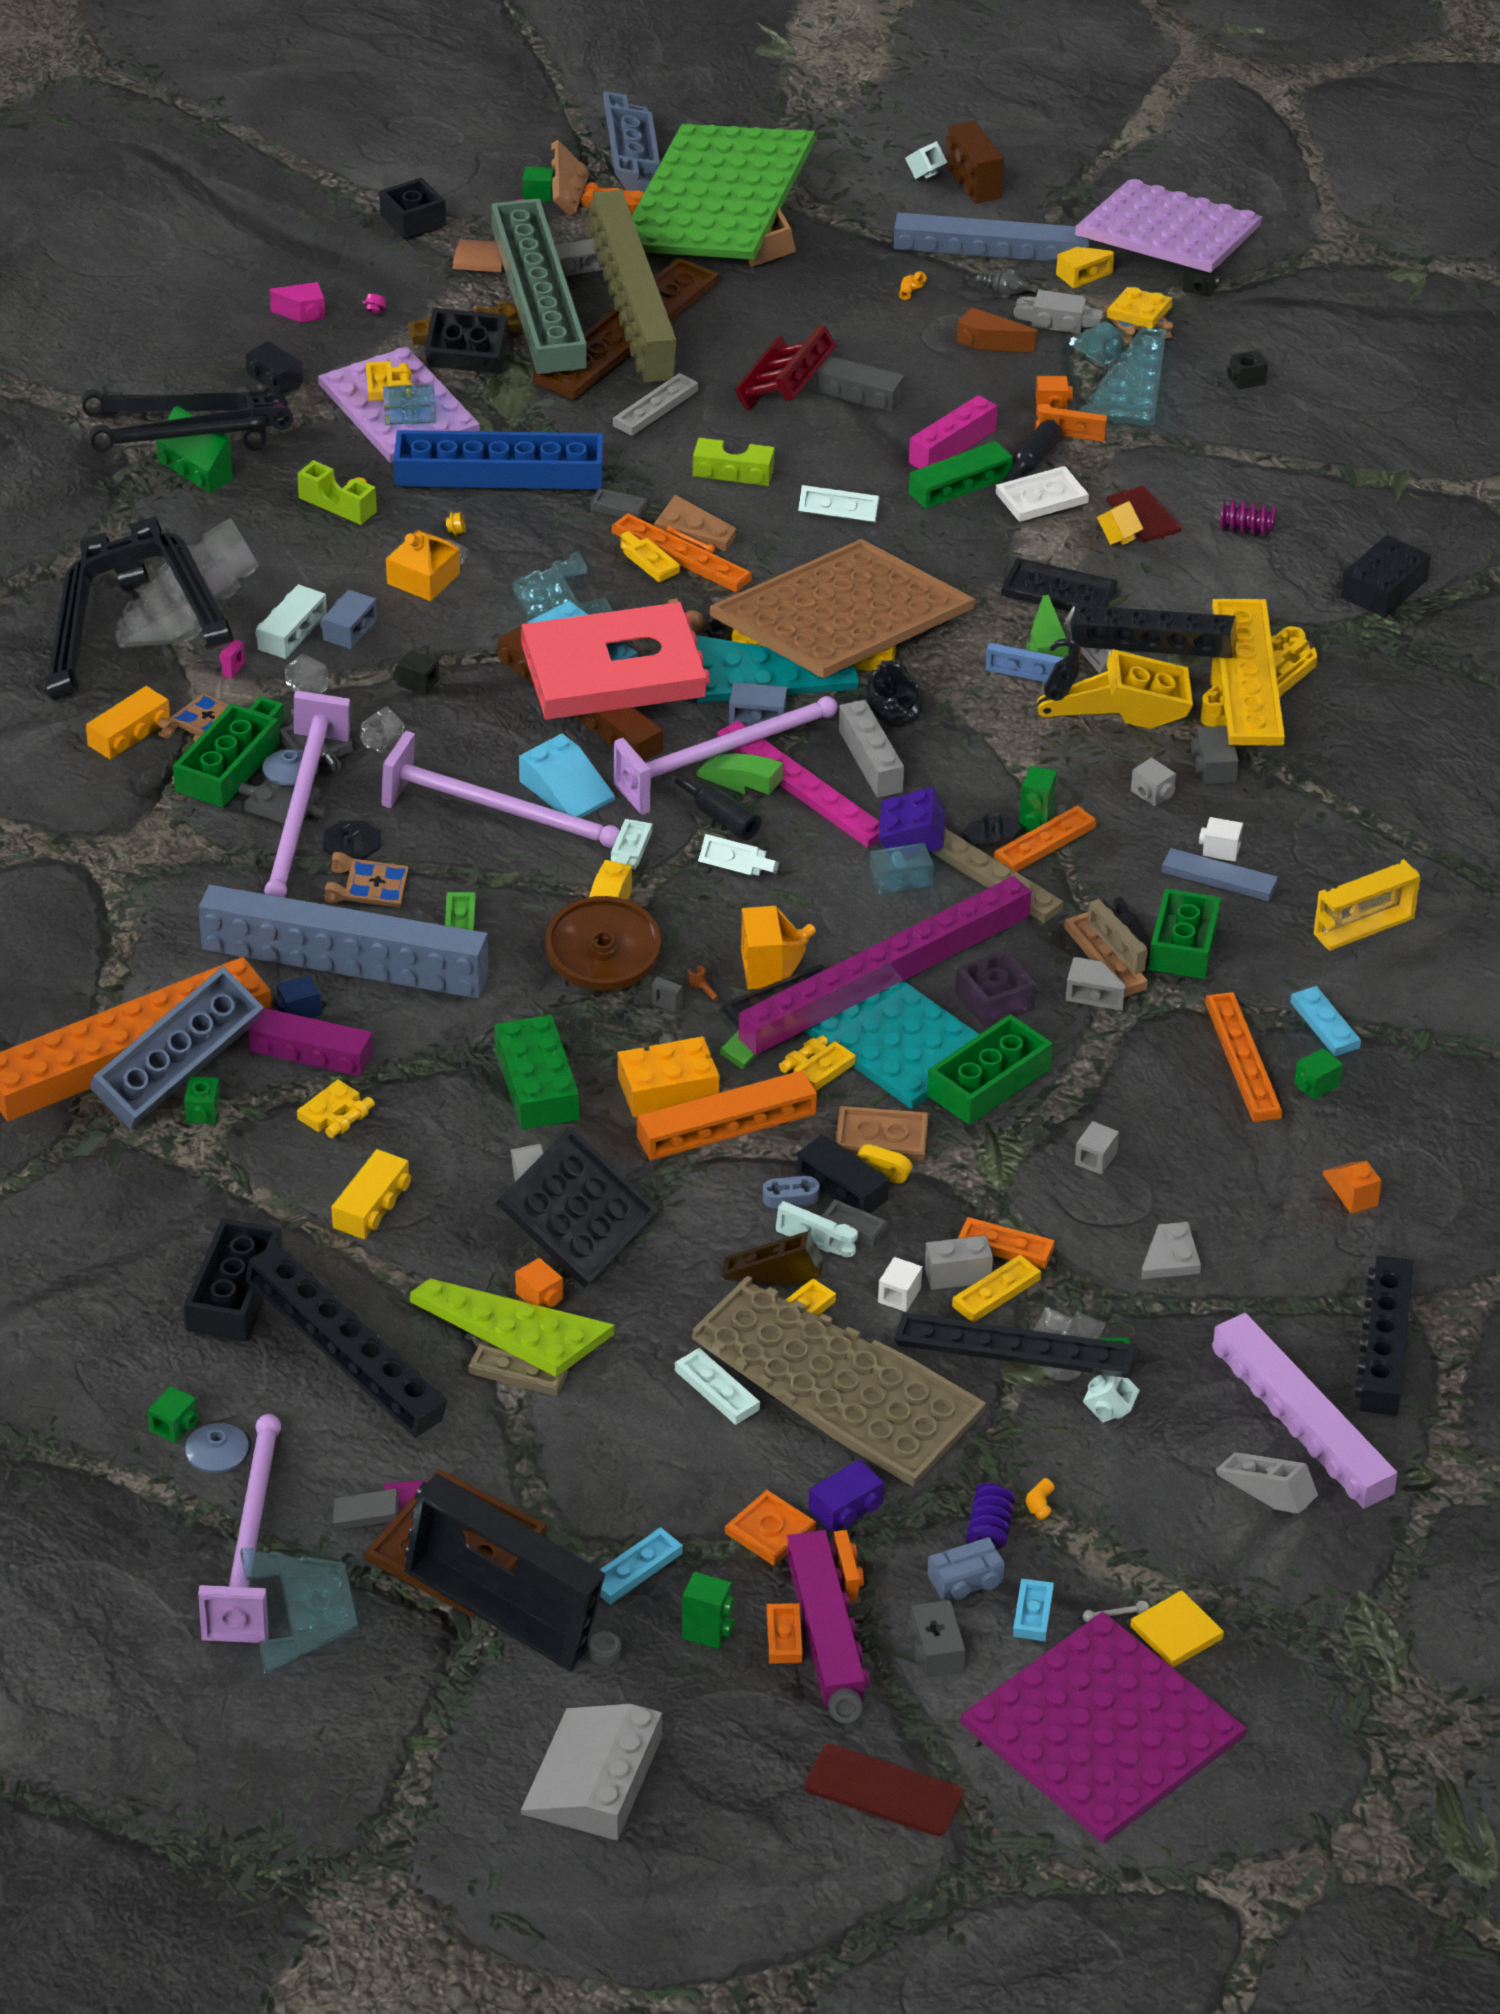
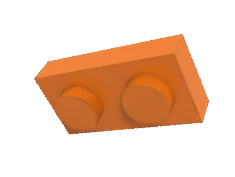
(846, 1559)
(784, 1633)

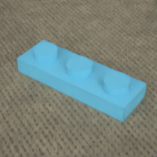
(1325, 1021)
(639, 1564)

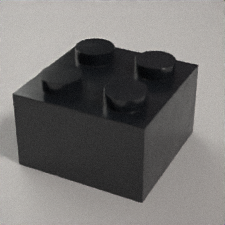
(412, 208)

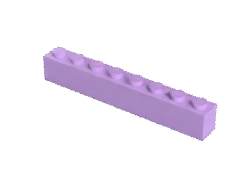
(1304, 1410)

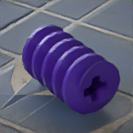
(991, 1514)

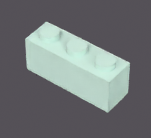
(291, 621)

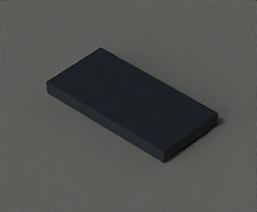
(1065, 587)

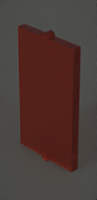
(1152, 516)

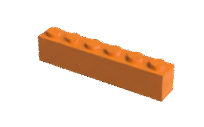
(726, 1115)

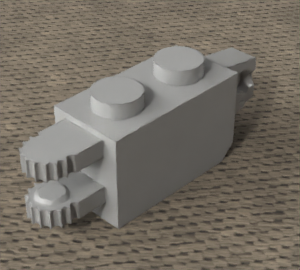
(1057, 311)

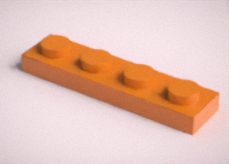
(1045, 839)

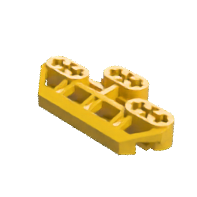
(1292, 662)

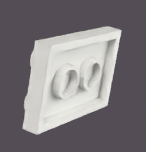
(1042, 493)

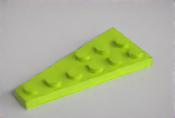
(528, 1331)

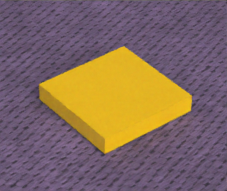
(1177, 1629)

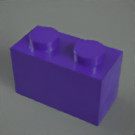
(846, 1496)

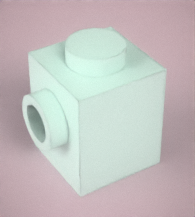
(926, 161)

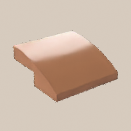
(477, 256)

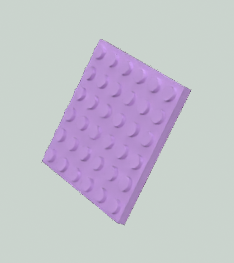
(1169, 225)

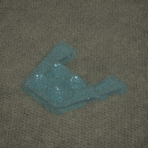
(548, 589)
(315, 1601)

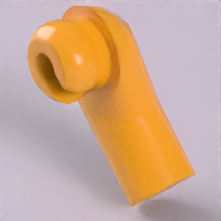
(911, 283)
(1037, 1500)

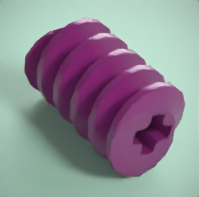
(1247, 518)

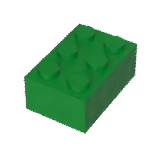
(1184, 933)

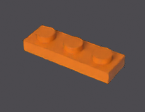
(1010, 1242)

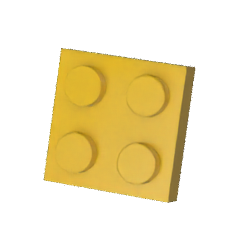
(1139, 307)

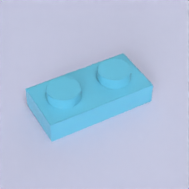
(1033, 1609)

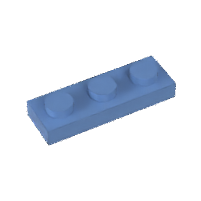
(1020, 662)

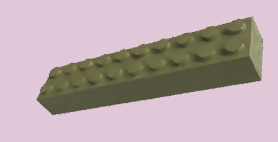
(632, 286)

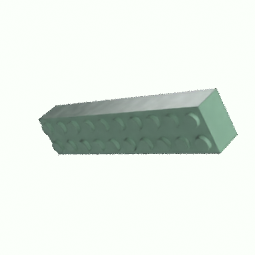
(538, 286)

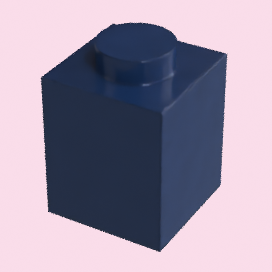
(298, 997)

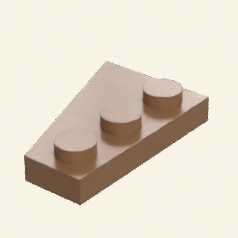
(568, 180)

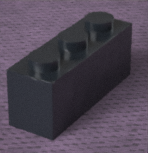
(843, 1174)

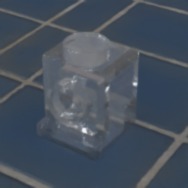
(383, 723)

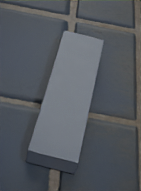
(1219, 874)

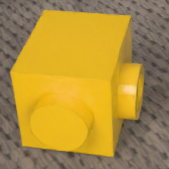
(1120, 523)

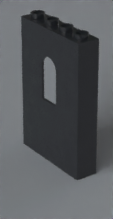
(542, 1605)

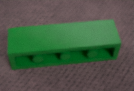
(959, 475)

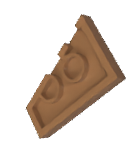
(696, 523)

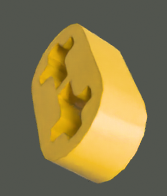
(891, 1164)

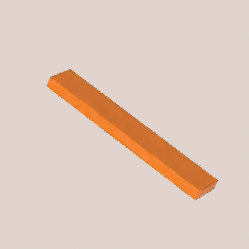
(686, 554)
(1243, 1057)

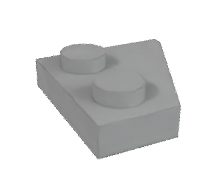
(1171, 1252)

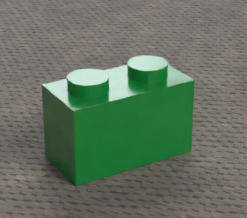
(1037, 797)
(707, 1610)

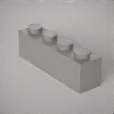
(871, 748)

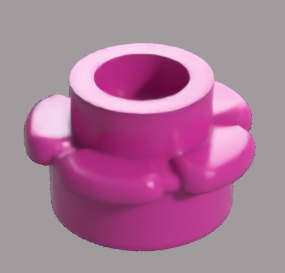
(375, 303)

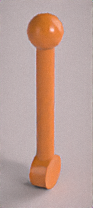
(708, 547)

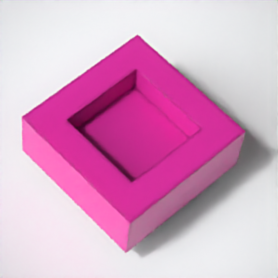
(232, 658)

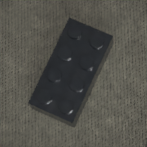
(220, 1297)

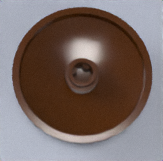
(603, 943)

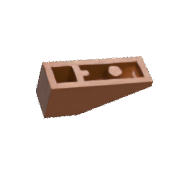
(994, 333)

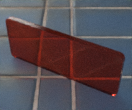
(884, 1789)

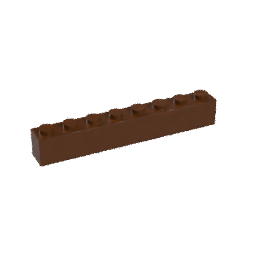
(611, 725)

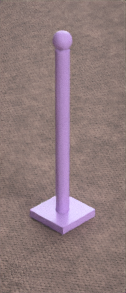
(319, 719)
(399, 770)
(634, 776)
(240, 1611)

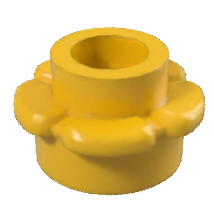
(455, 523)

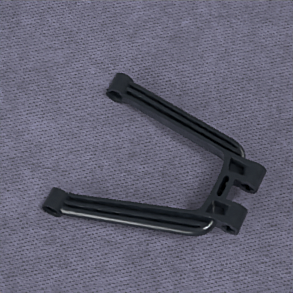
(243, 413)
(126, 558)

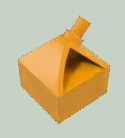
(423, 565)
(770, 945)

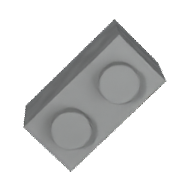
(957, 1262)

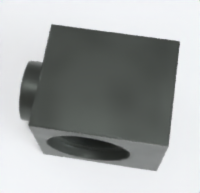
(1248, 369)

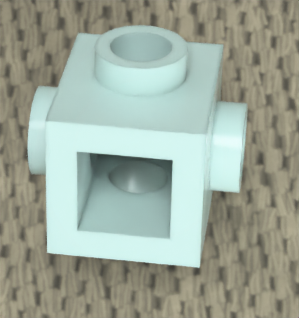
(1110, 1397)

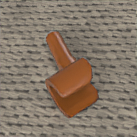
(699, 981)

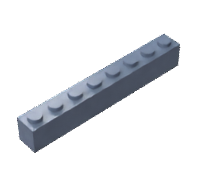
(984, 237)

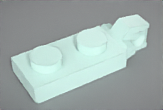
(631, 842)
(735, 856)

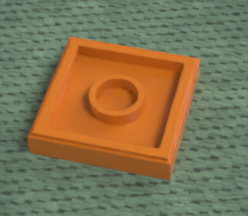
(765, 1526)

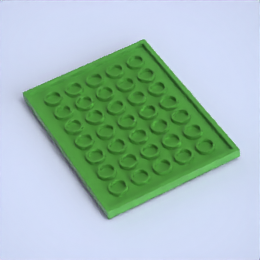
(720, 190)

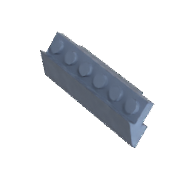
(631, 141)

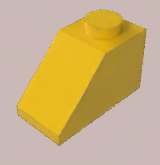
(1084, 265)

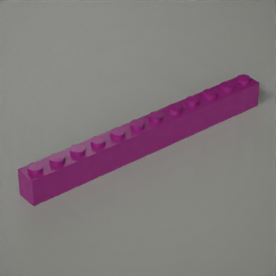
(883, 965)

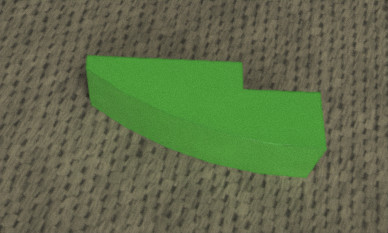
(743, 772)

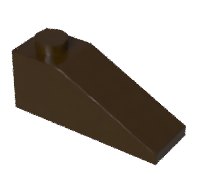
(778, 1262)

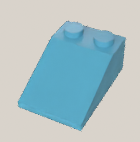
(564, 777)

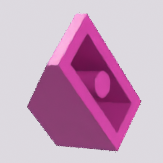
(298, 302)

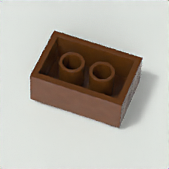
(974, 162)

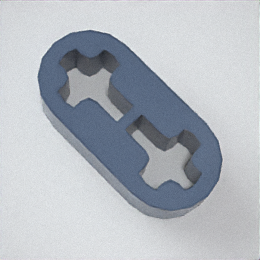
(791, 1191)

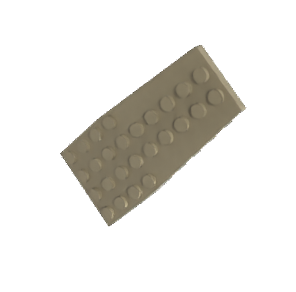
(840, 1383)

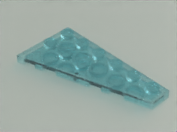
(1132, 385)

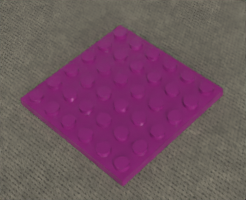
(1103, 1726)

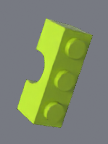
(750, 467)
(319, 487)

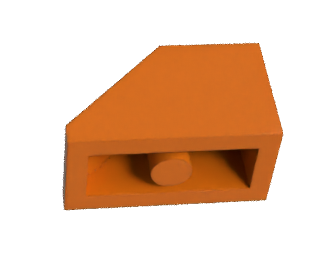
(1355, 1185)

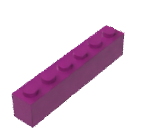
(825, 1614)

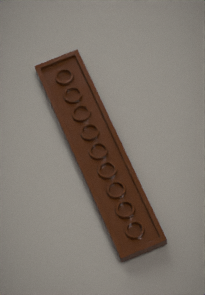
(606, 345)

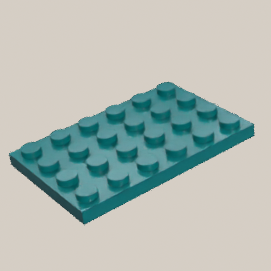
(896, 1039)

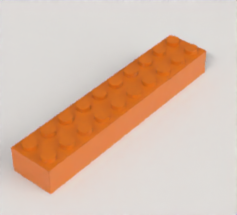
(69, 1057)

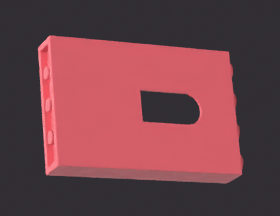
(577, 674)

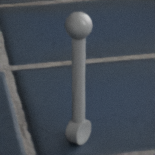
(1140, 1607)

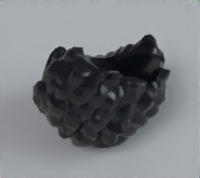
(893, 694)

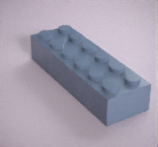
(176, 1047)

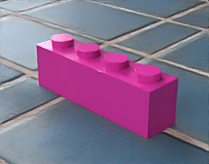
(953, 432)

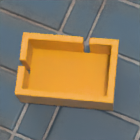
(667, 1075)

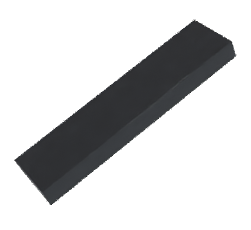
(735, 1006)

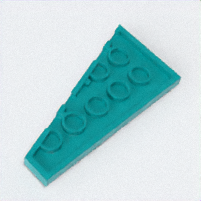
(757, 664)

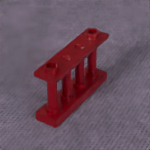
(786, 366)

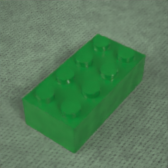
(226, 755)
(989, 1069)
(536, 1072)

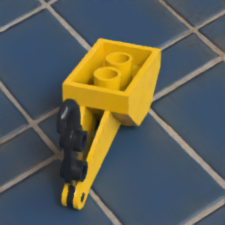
(1135, 686)

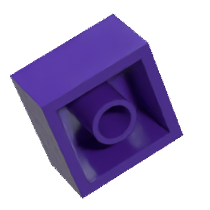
(913, 820)

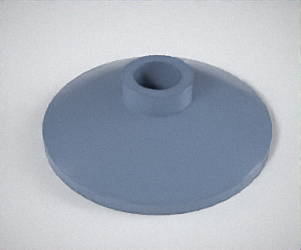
(283, 766)
(217, 1447)

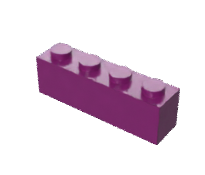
(311, 1042)

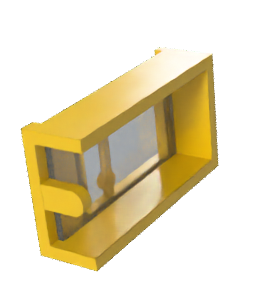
(1366, 905)

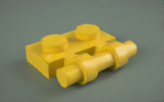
(382, 374)
(824, 1063)
(330, 1105)

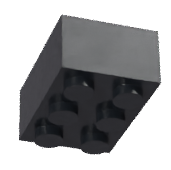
(467, 340)
(1385, 576)

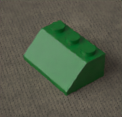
(197, 458)

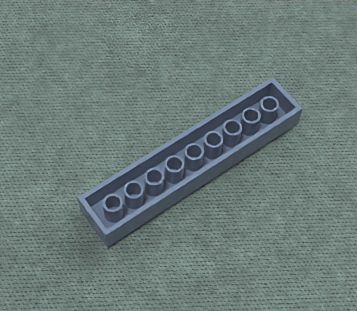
(344, 941)

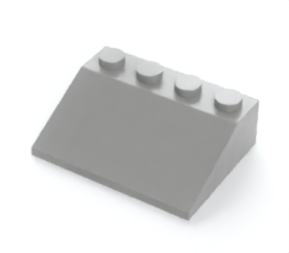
(595, 1768)

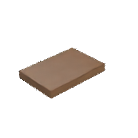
(889, 1129)

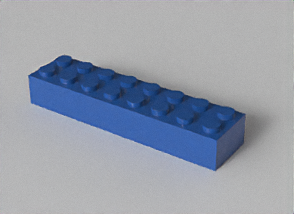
(498, 459)

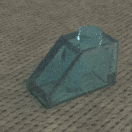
(1099, 343)

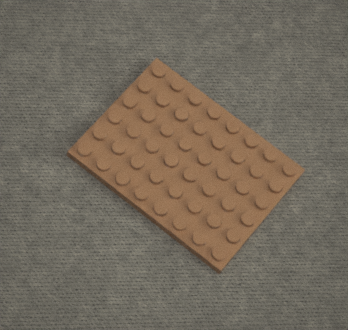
(842, 608)

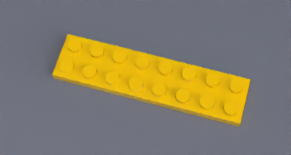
(1250, 676)

